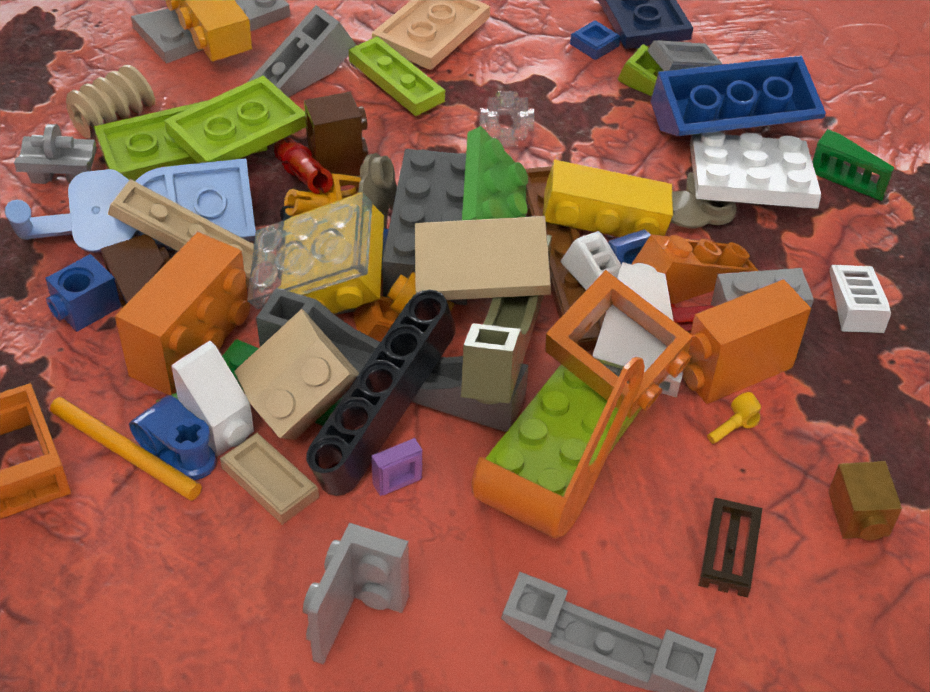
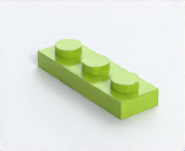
(397, 76)

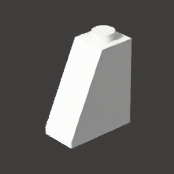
(624, 338)

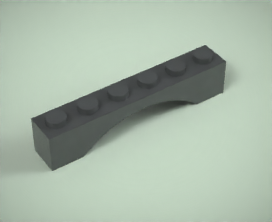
(439, 391)

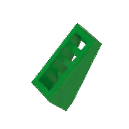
(826, 166)

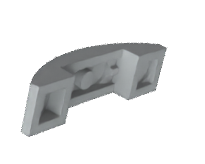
(604, 644)

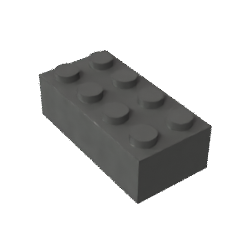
(427, 191)

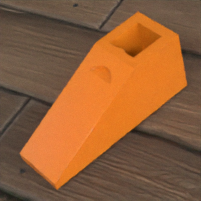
(692, 264)

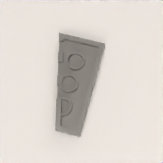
(171, 42)

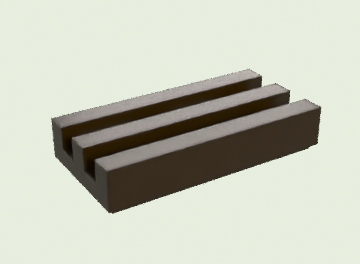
(725, 578)

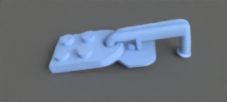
(209, 189)

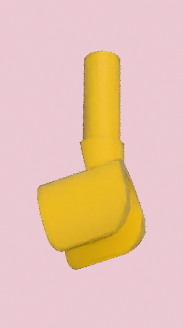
(746, 414)

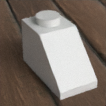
(213, 395)

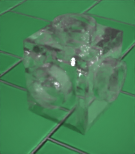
(507, 104)

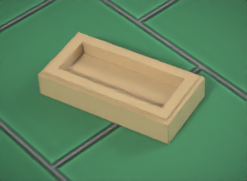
(269, 478)

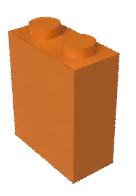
(745, 341)

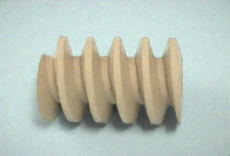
(108, 96)

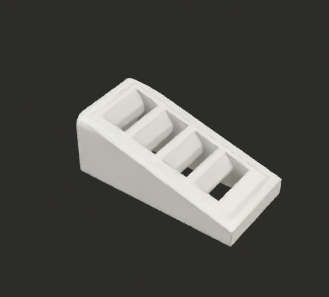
(590, 258)
(862, 304)

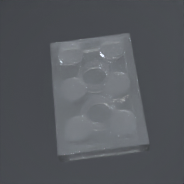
(312, 250)

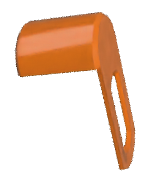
(539, 506)

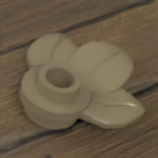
(378, 182)
(695, 213)

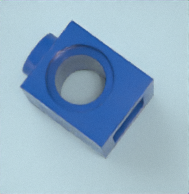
(82, 293)

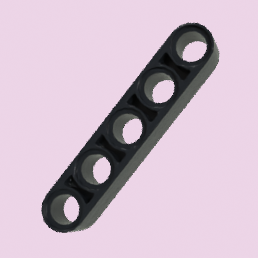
(424, 332)

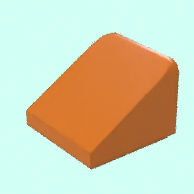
(375, 318)

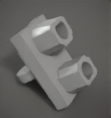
(56, 154)

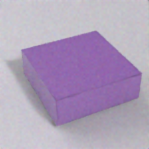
(397, 467)

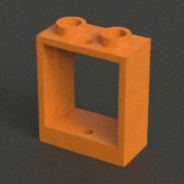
(587, 310)
(36, 479)

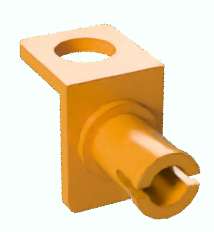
(307, 201)

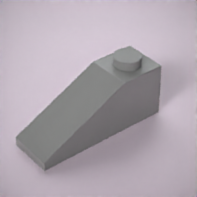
(307, 53)

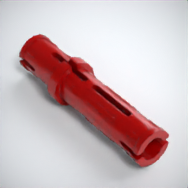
(299, 162)

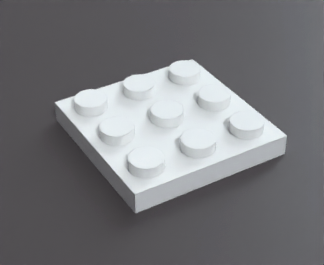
(754, 170)

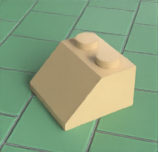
(295, 376)

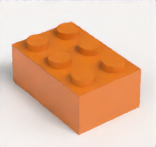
(182, 307)

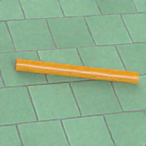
(126, 448)

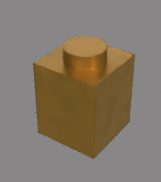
(864, 500)

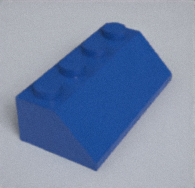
(735, 96)

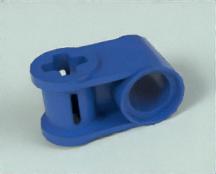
(175, 437)

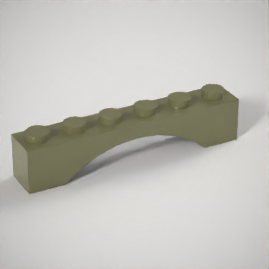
(498, 347)

